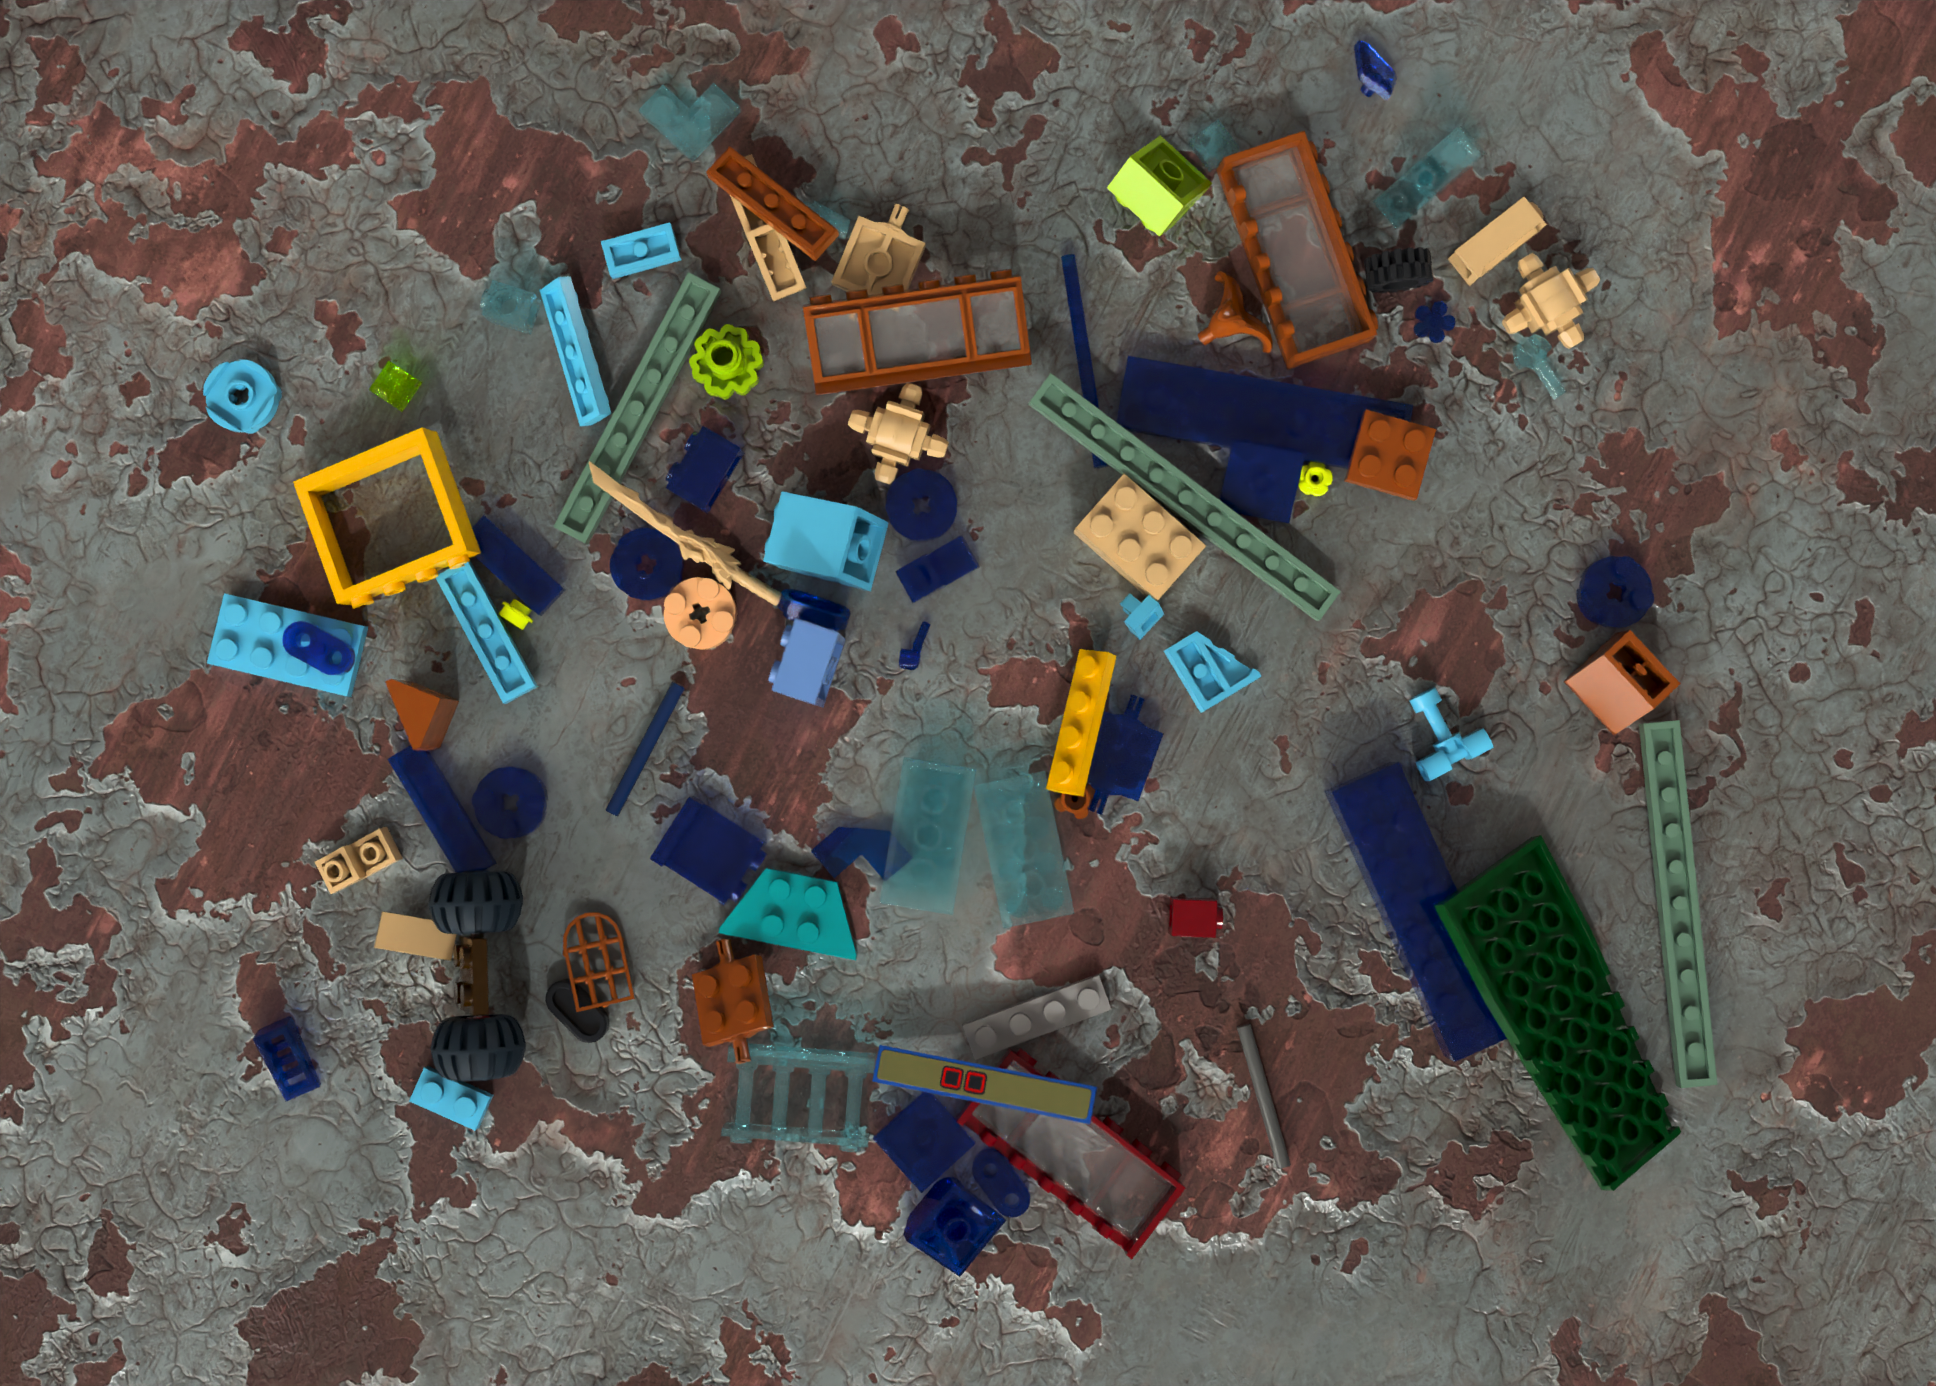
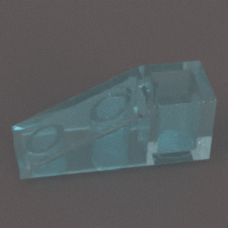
(1429, 176)

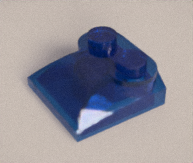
(952, 1225)

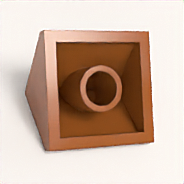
(422, 713)

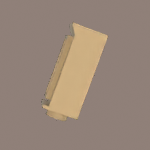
(1497, 240)

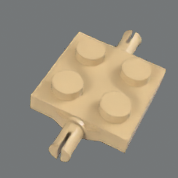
(878, 255)

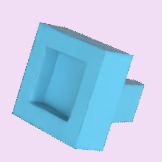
(1141, 615)

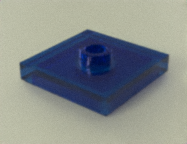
(1261, 479)
(924, 1140)

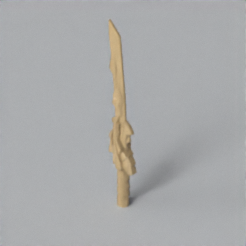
(691, 546)

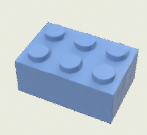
(807, 662)

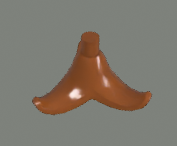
(1232, 318)

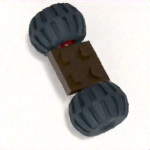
(479, 1043)

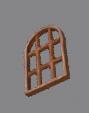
(590, 975)

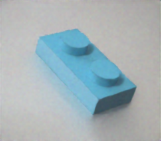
(641, 250)
(451, 1098)

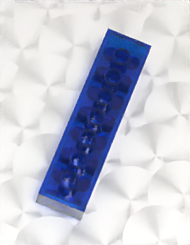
(1406, 883)

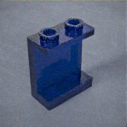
(710, 851)

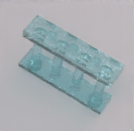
(820, 1065)

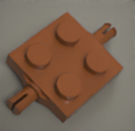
(732, 1001)

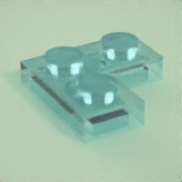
(694, 127)

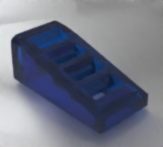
(299, 1052)

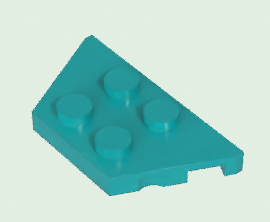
(793, 913)

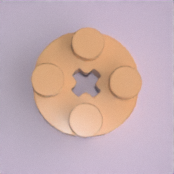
(680, 606)

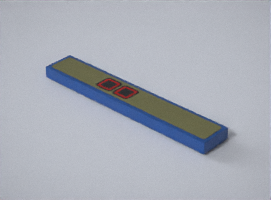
(985, 1084)

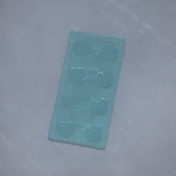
(1024, 849)

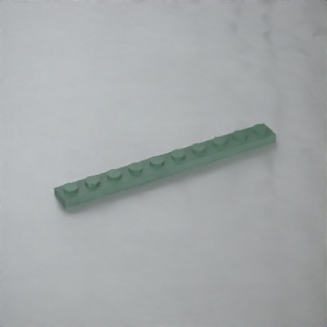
(1184, 497)
(1678, 904)

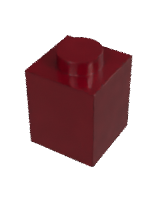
(1194, 917)

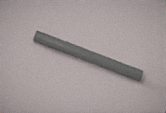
(1263, 1096)

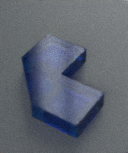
(849, 843)

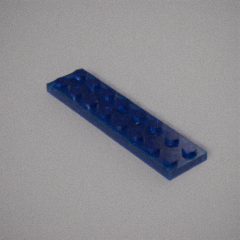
(1221, 406)

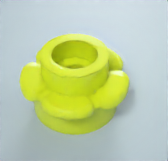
(1317, 488)
(516, 614)

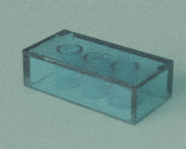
(928, 836)

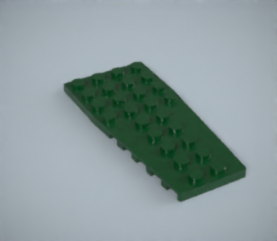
(1557, 1010)

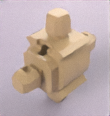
(1550, 300)
(898, 433)

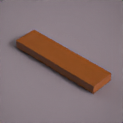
(772, 203)

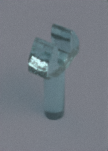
(1539, 364)

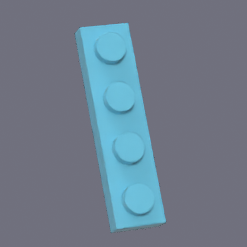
(575, 351)
(486, 632)

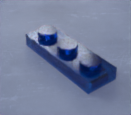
(515, 567)

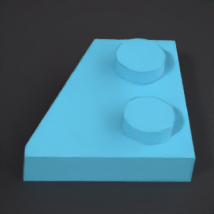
(1208, 671)

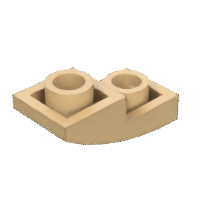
(358, 860)
(413, 936)

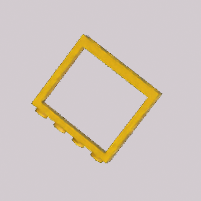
(368, 463)

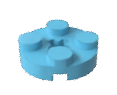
(220, 397)

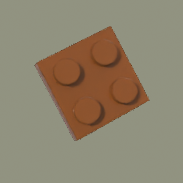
(1390, 455)

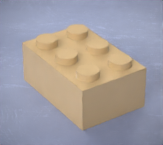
(1139, 538)

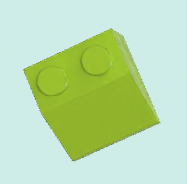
(1158, 185)

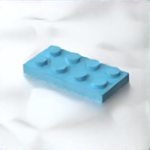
(251, 642)

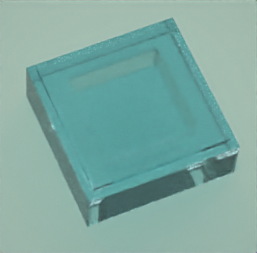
(1213, 145)

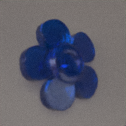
(1433, 322)

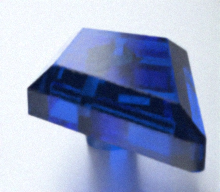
(1373, 71)

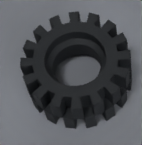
(1398, 270)

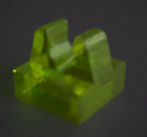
(395, 386)

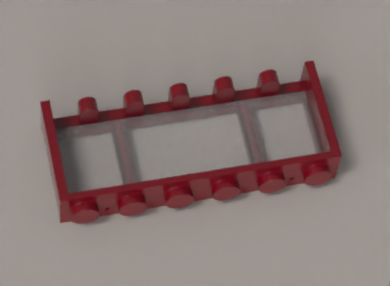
(1081, 1163)

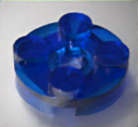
(921, 484)
(629, 555)
(1636, 593)
(531, 803)

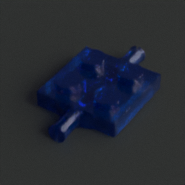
(1122, 755)

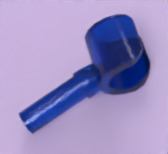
(909, 658)

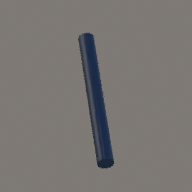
(645, 749)

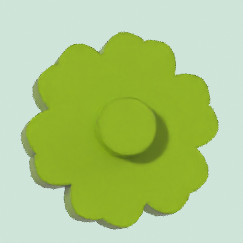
(726, 361)

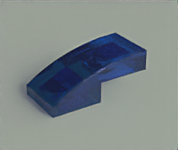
(937, 569)

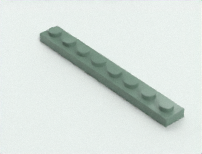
(639, 405)

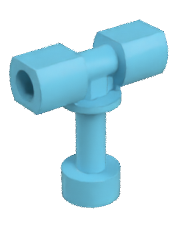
(1450, 746)

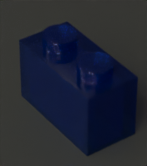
(703, 469)

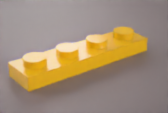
(1081, 722)

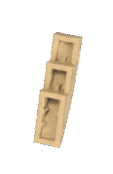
(771, 253)

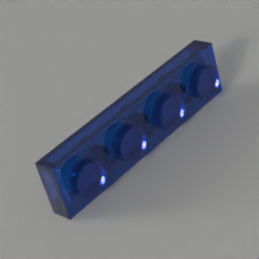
(441, 810)

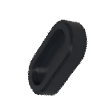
(584, 1025)

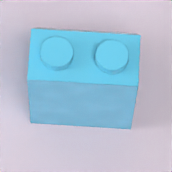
(826, 540)

